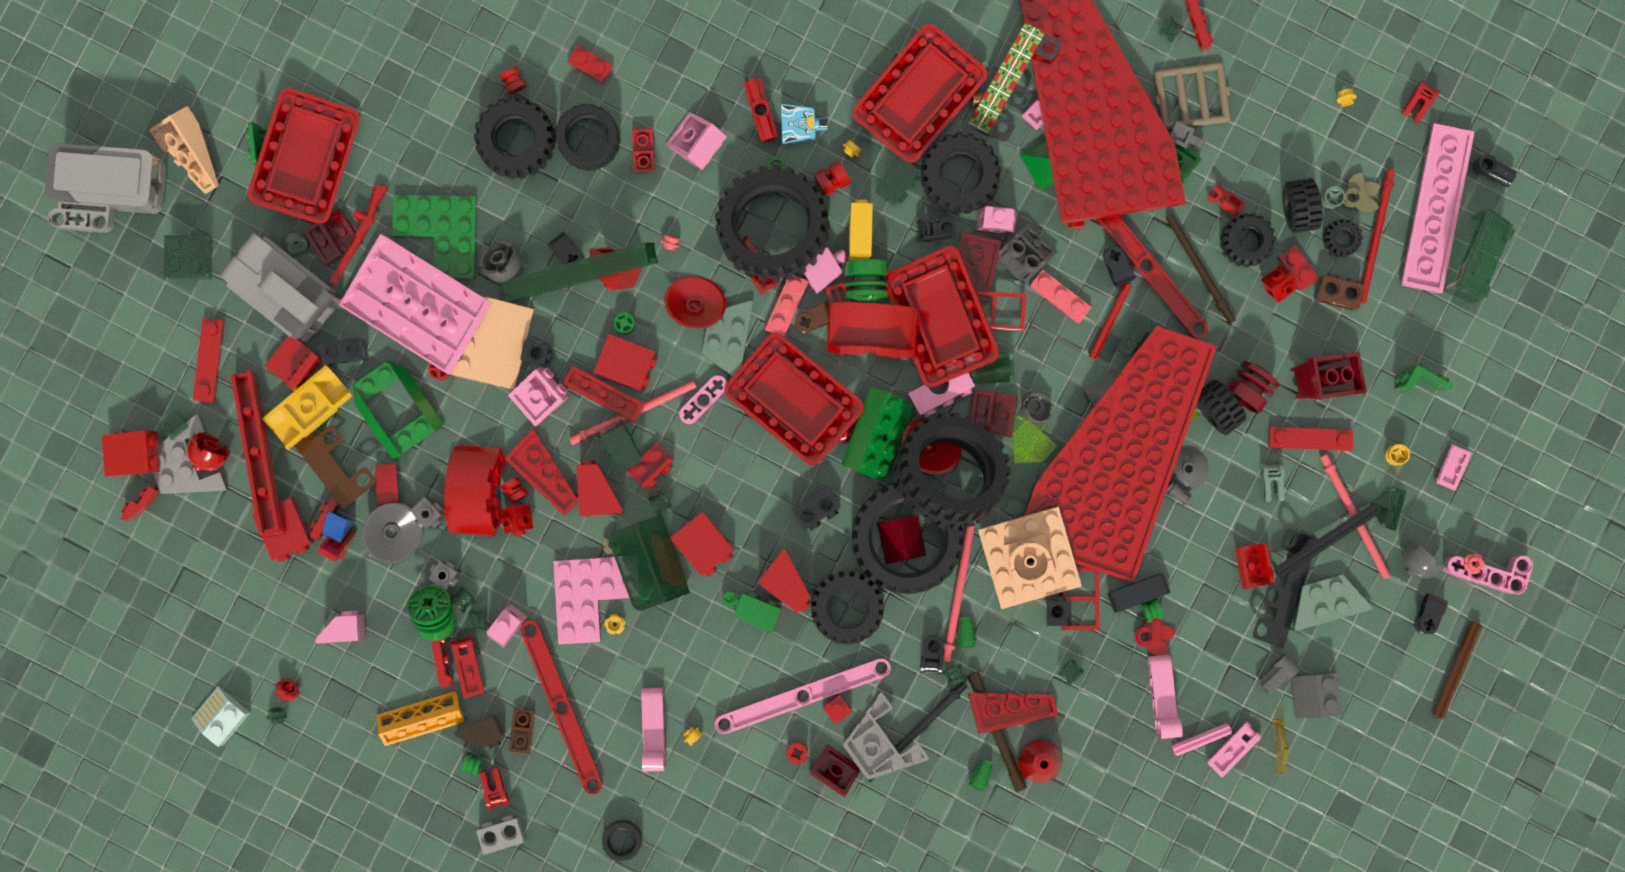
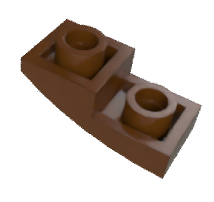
(522, 732)

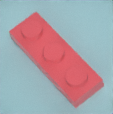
(1060, 296)
(786, 305)

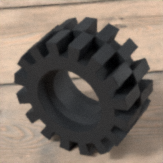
(1333, 246)

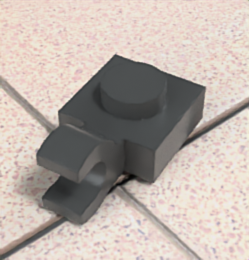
(1183, 135)

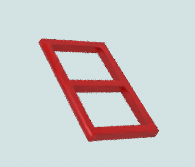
(994, 304)
(1085, 598)

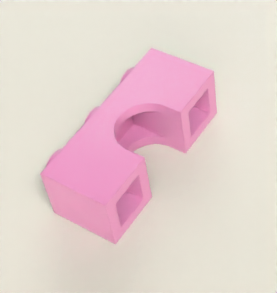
(927, 401)

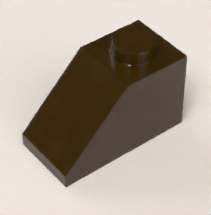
(483, 733)

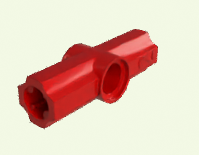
(757, 97)

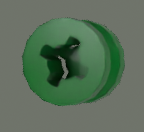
(621, 321)
(1152, 610)
(472, 764)

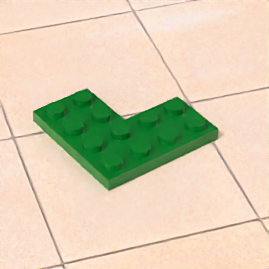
(448, 221)

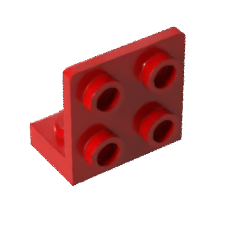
(293, 363)

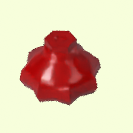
(286, 689)

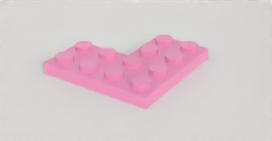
(577, 593)

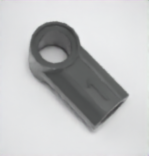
(1283, 670)

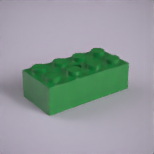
(877, 434)

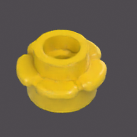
(1346, 97)
(851, 149)
(614, 629)
(692, 735)

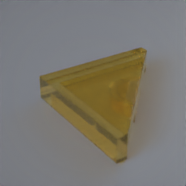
(1281, 746)

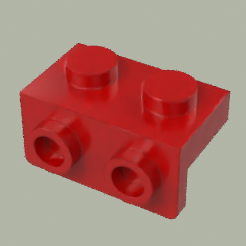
(1254, 565)

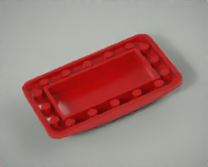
(919, 93)
(303, 156)
(951, 321)
(794, 399)

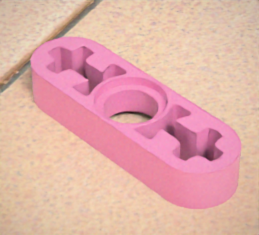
(718, 392)

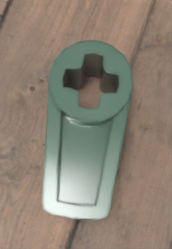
(1267, 478)

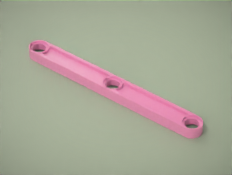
(788, 700)

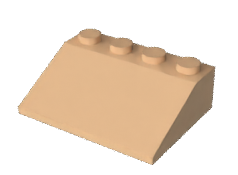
(496, 346)

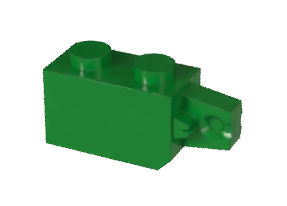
(752, 610)

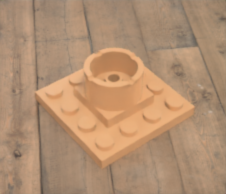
(1029, 536)

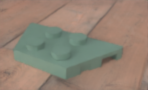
(727, 338)
(1328, 601)

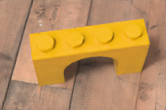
(860, 230)

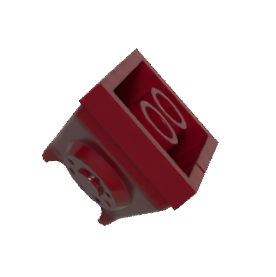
(1330, 376)

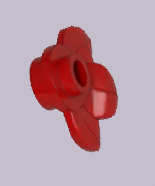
(1157, 637)

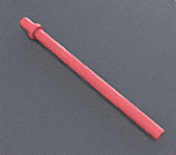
(584, 435)
(1330, 469)
(948, 646)

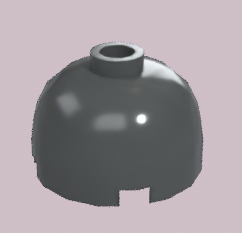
(501, 261)
(1420, 562)

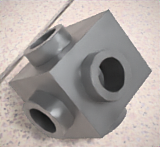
(428, 513)
(451, 574)

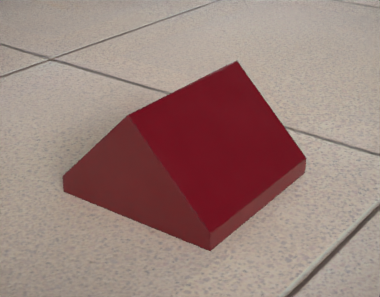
(901, 539)
(835, 770)

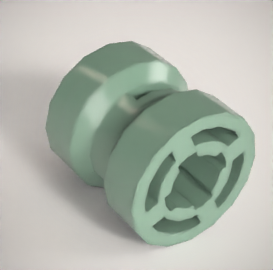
(1337, 197)

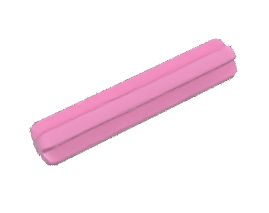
(1201, 739)

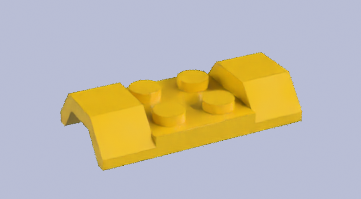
(307, 407)

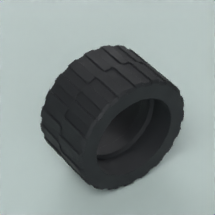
(576, 115)

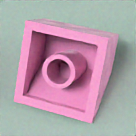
(696, 140)
(344, 628)

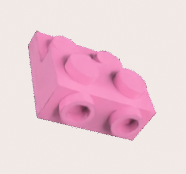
(539, 395)

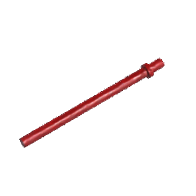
(1387, 185)

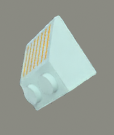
(219, 717)

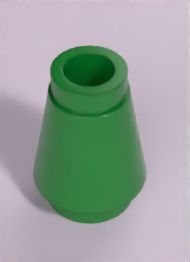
(966, 635)
(980, 777)

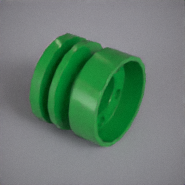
(866, 279)
(432, 613)

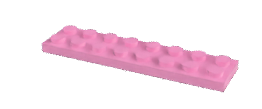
(1437, 208)

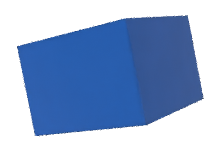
(337, 526)

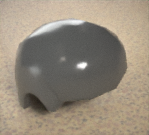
(1036, 407)

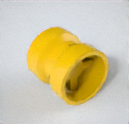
(1400, 453)

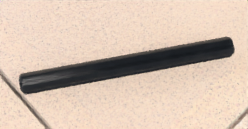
(1327, 540)

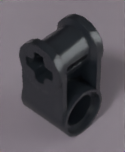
(934, 229)
(564, 248)
(1119, 271)
(1431, 610)
(932, 657)

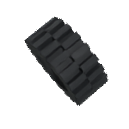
(847, 635)

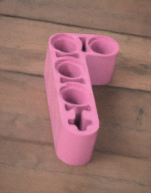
(1504, 577)
(1163, 697)
(653, 730)

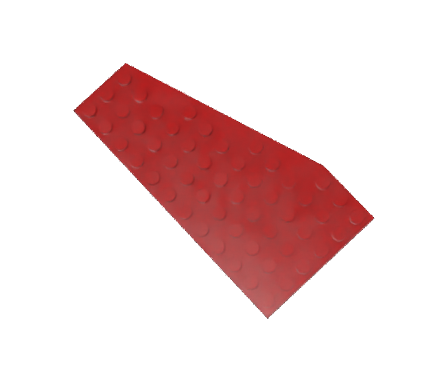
(1097, 121)
(1124, 454)

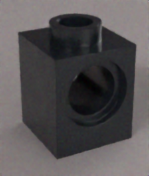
(527, 350)
(1052, 618)

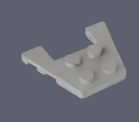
(177, 471)
(873, 749)

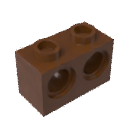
(1339, 297)

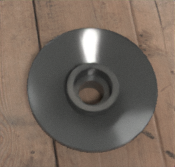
(1199, 469)

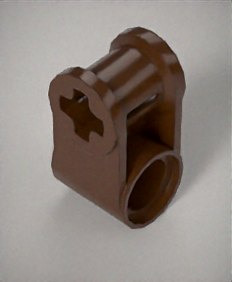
(817, 316)

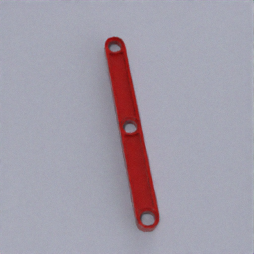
(1155, 277)
(566, 721)

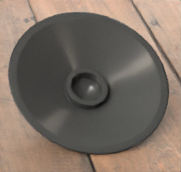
(391, 533)

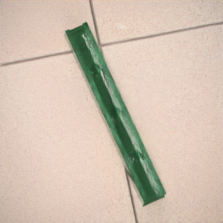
(580, 272)

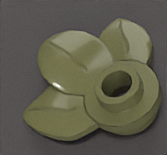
(1363, 194)

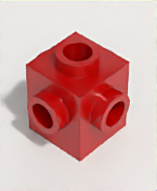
(1279, 283)
(517, 519)

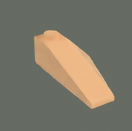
(184, 141)

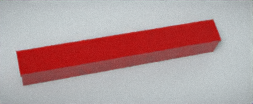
(257, 454)

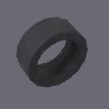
(606, 840)

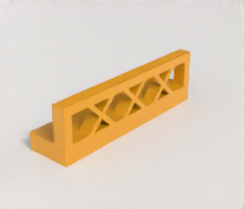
(419, 723)

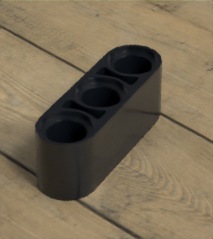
(1138, 592)

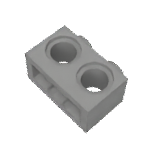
(502, 840)

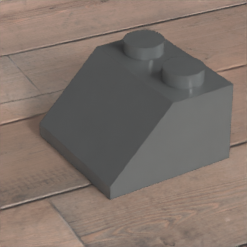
(1316, 695)

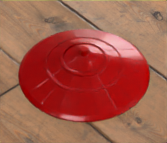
(695, 302)
(936, 457)

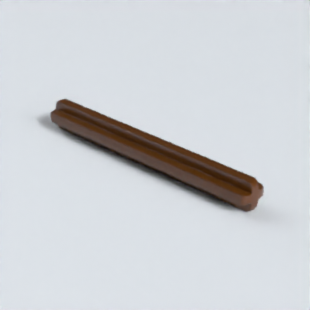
(1457, 670)

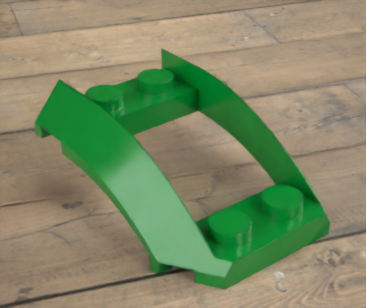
(410, 433)

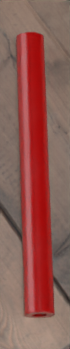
(1110, 321)

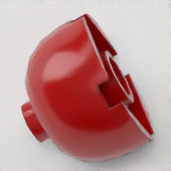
(206, 453)

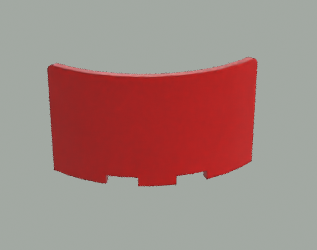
(872, 329)
(470, 490)

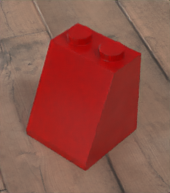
(595, 491)
(785, 583)

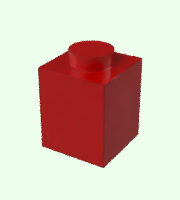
(837, 709)

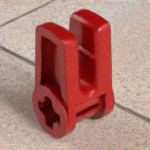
(1426, 95)
(500, 789)

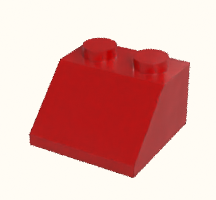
(618, 281)

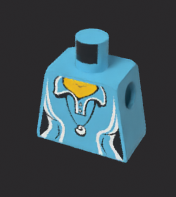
(799, 124)

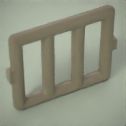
(1199, 70)

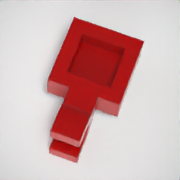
(1229, 201)

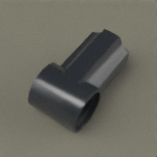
(1496, 170)

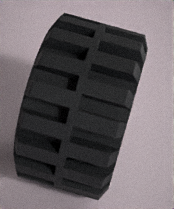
(1302, 205)
(1260, 228)
(1221, 407)

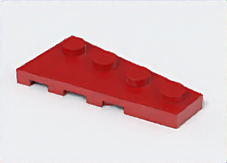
(540, 470)
(1002, 711)

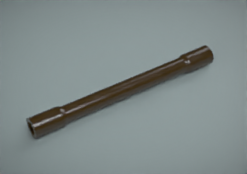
(1014, 773)

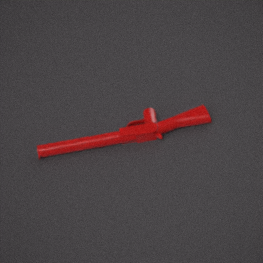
(367, 221)

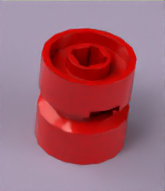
(837, 173)

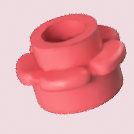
(670, 241)
(1469, 559)

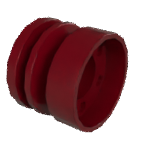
(1253, 384)

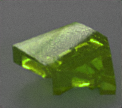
(1031, 444)

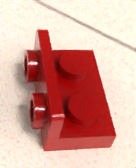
(654, 463)

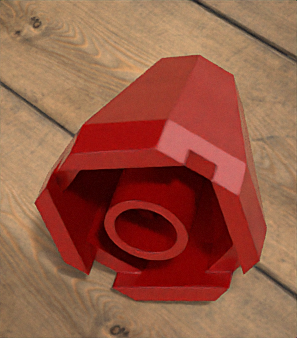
(1033, 754)

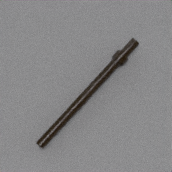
(1221, 304)

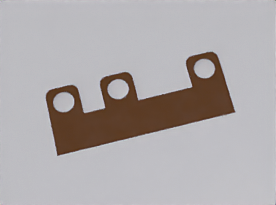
(316, 454)

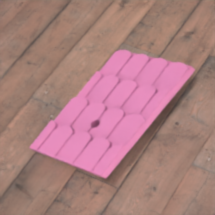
(415, 304)

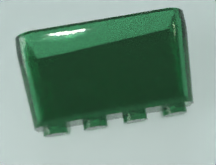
(648, 563)

